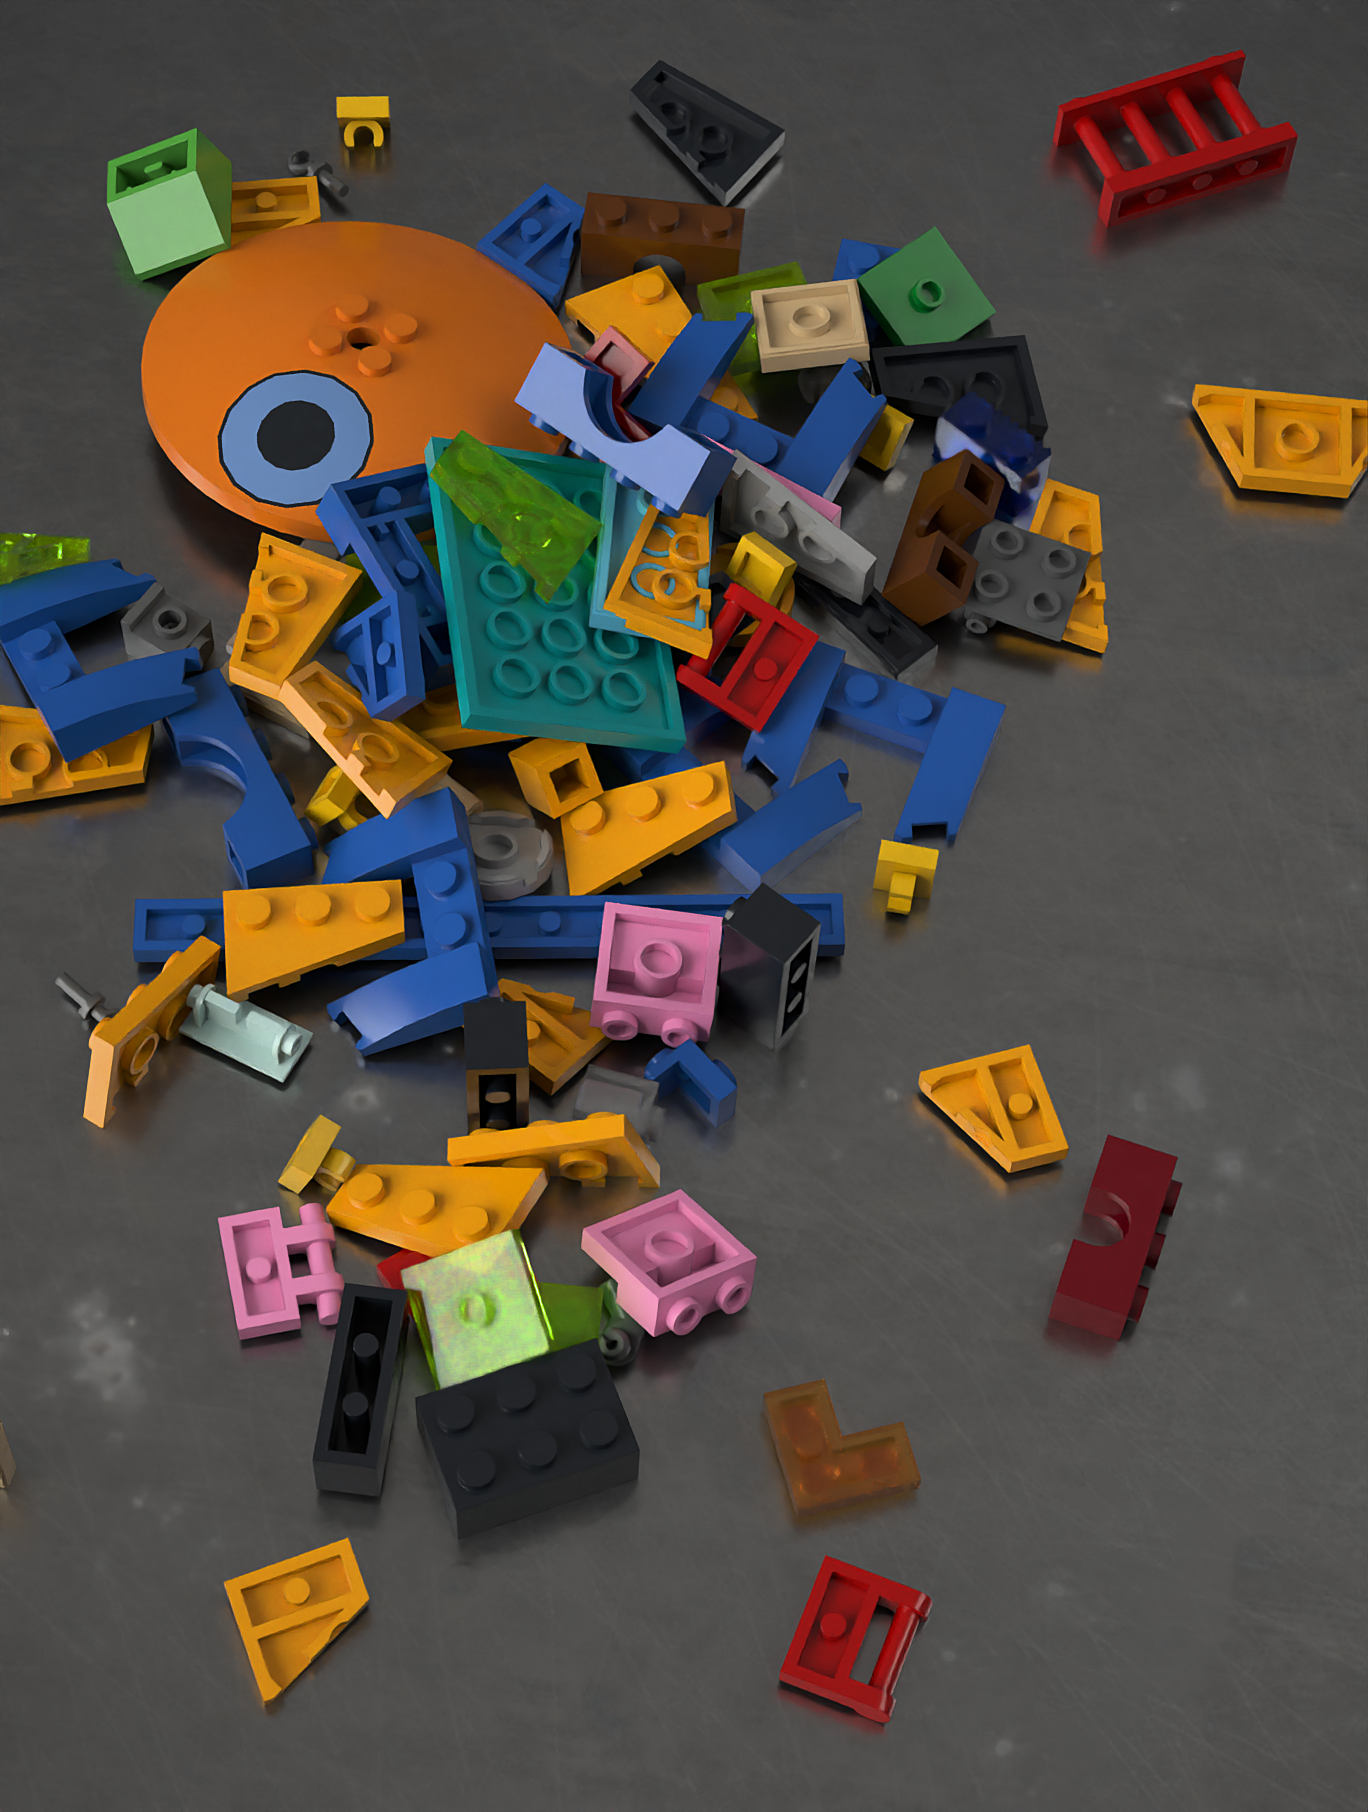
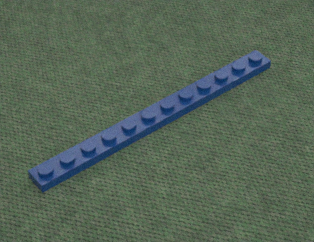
(516, 927)

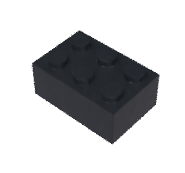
(527, 1438)

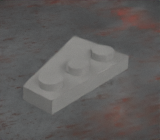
(822, 551)

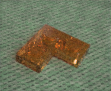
(833, 1469)

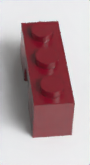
(1101, 1282)

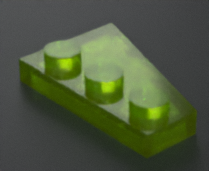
(522, 513)

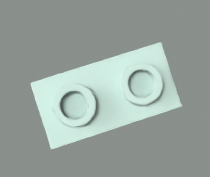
(244, 1031)

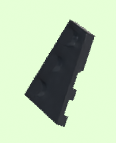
(705, 129)
(937, 375)

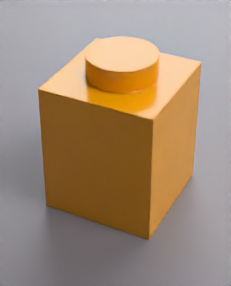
(555, 775)

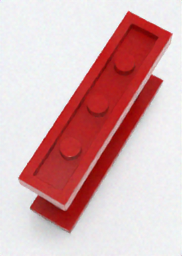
(1184, 177)

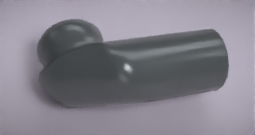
(622, 1333)

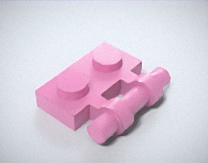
(261, 1273)

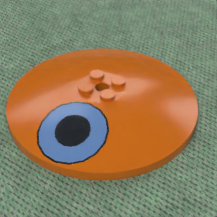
(273, 404)

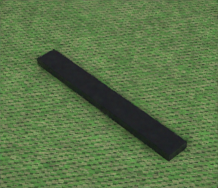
(873, 629)

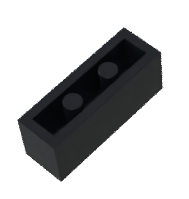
(767, 965)
(496, 1064)
(361, 1389)

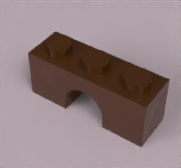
(626, 228)
(929, 566)

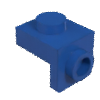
(704, 1082)

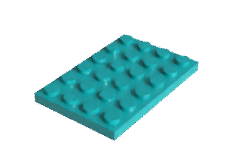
(539, 663)

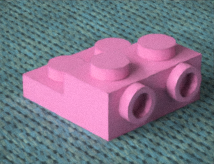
(656, 974)
(671, 1263)

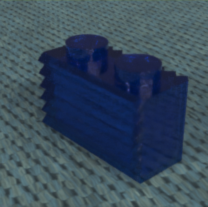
(999, 444)

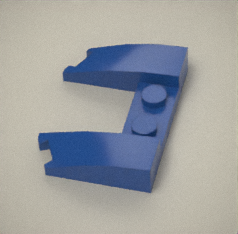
(692, 369)
(379, 523)
(95, 707)
(950, 731)
(761, 843)
(435, 847)

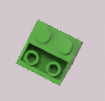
(171, 202)

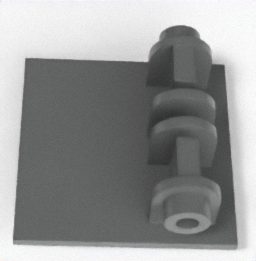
(1023, 581)

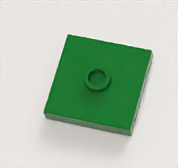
(924, 294)

